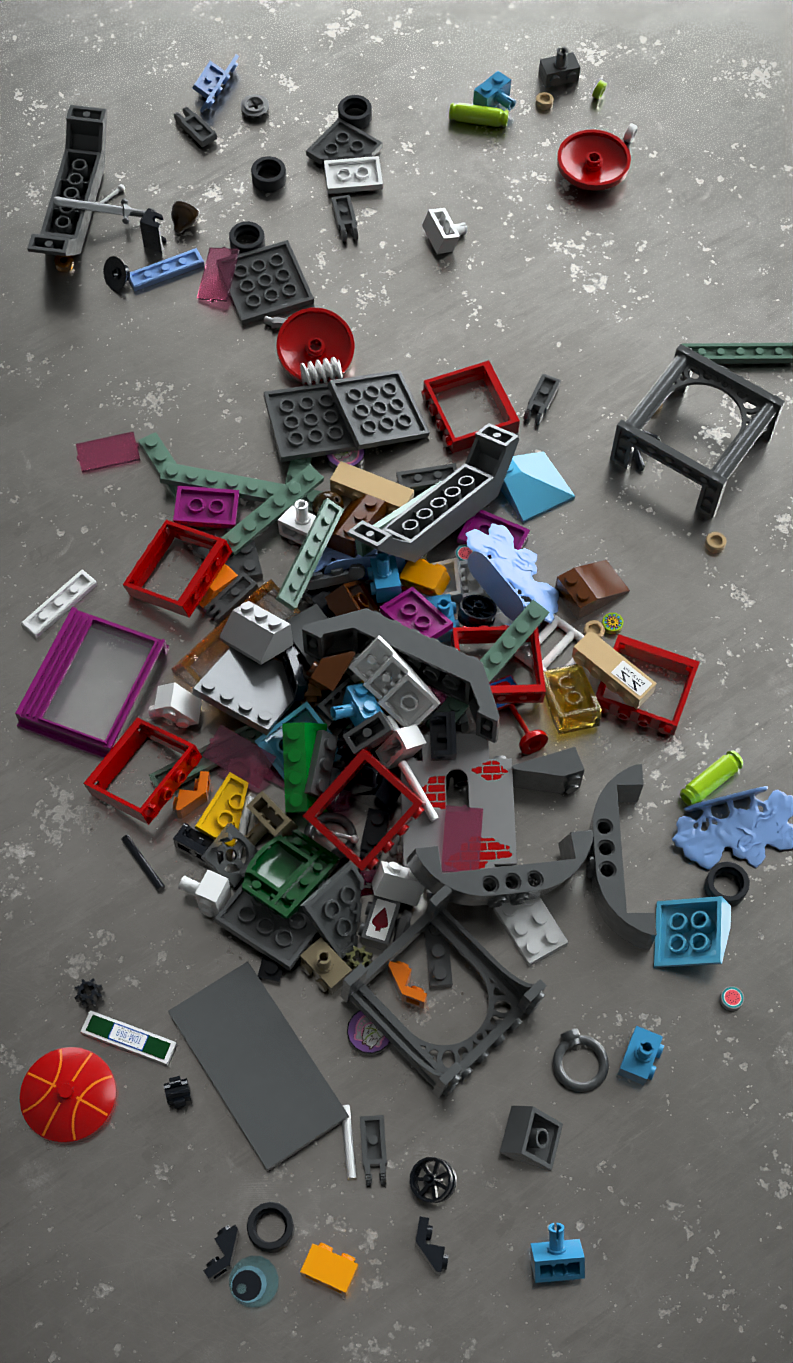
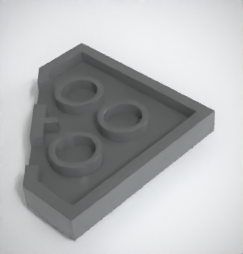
(343, 142)
(246, 560)
(337, 909)

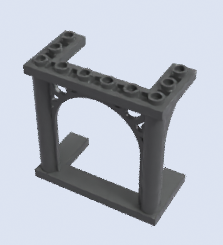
(678, 377)
(518, 994)

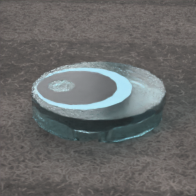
(253, 1281)

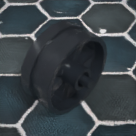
(478, 612)
(433, 1180)

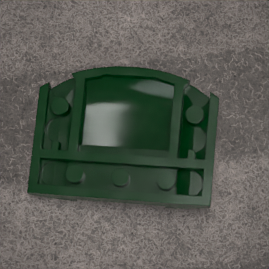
(288, 872)

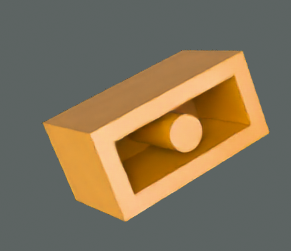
(425, 577)
(329, 1268)

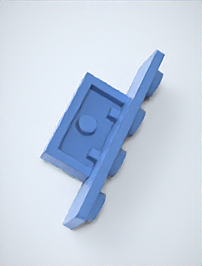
(211, 79)

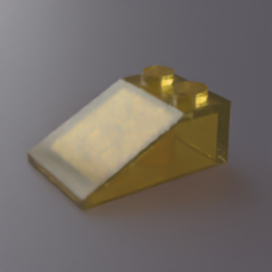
(571, 699)

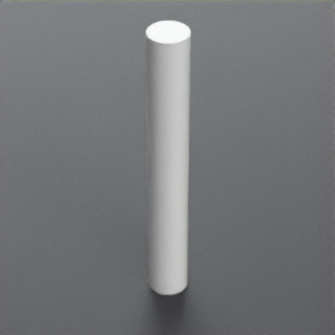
(414, 784)
(243, 825)
(349, 1146)

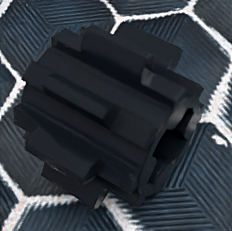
(86, 986)
(177, 1091)

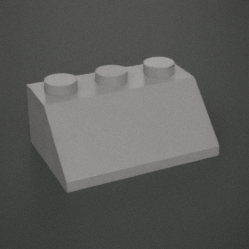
(256, 633)

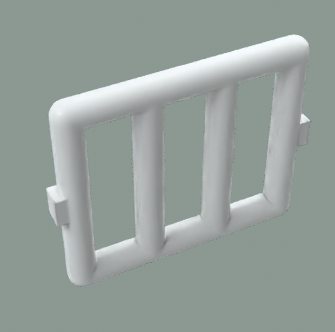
(571, 634)

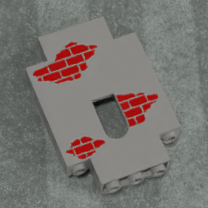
(488, 788)

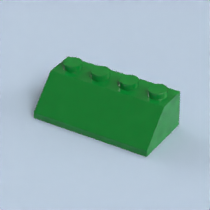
(297, 755)

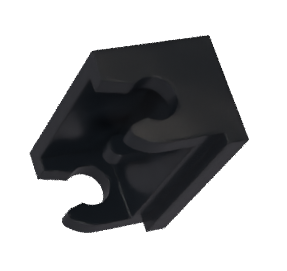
(151, 231)
(443, 736)
(193, 842)

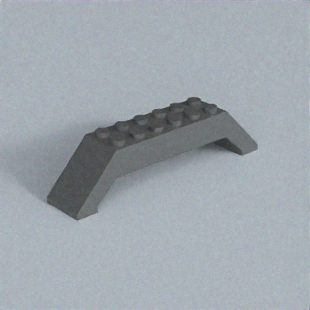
(77, 179)
(449, 502)
(435, 663)

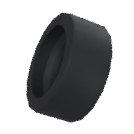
(359, 102)
(268, 163)
(246, 228)
(733, 869)
(260, 1210)

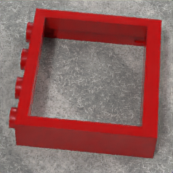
(461, 377)
(199, 583)
(659, 658)
(507, 693)
(120, 755)
(339, 784)

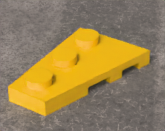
(224, 808)

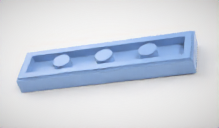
(165, 269)

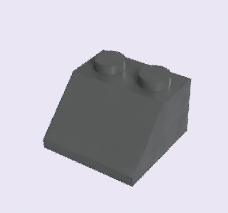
(531, 1137)

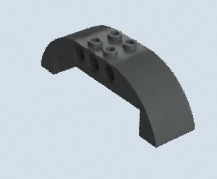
(606, 861)
(505, 883)

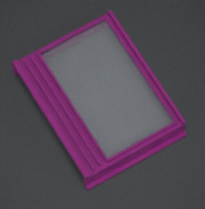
(88, 683)

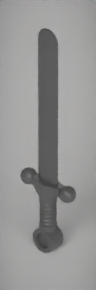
(123, 210)

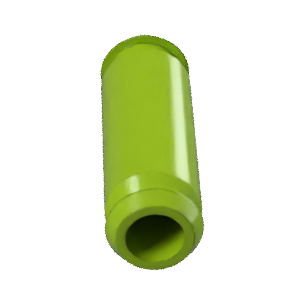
(478, 114)
(711, 778)

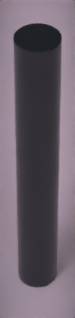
(143, 863)

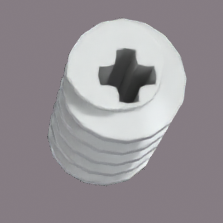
(320, 371)

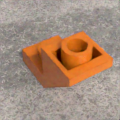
(221, 581)
(190, 800)
(400, 975)

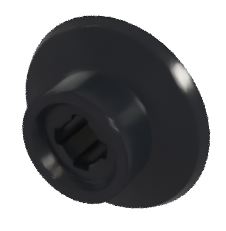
(115, 273)

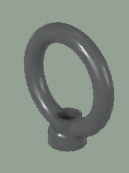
(332, 816)
(571, 1039)

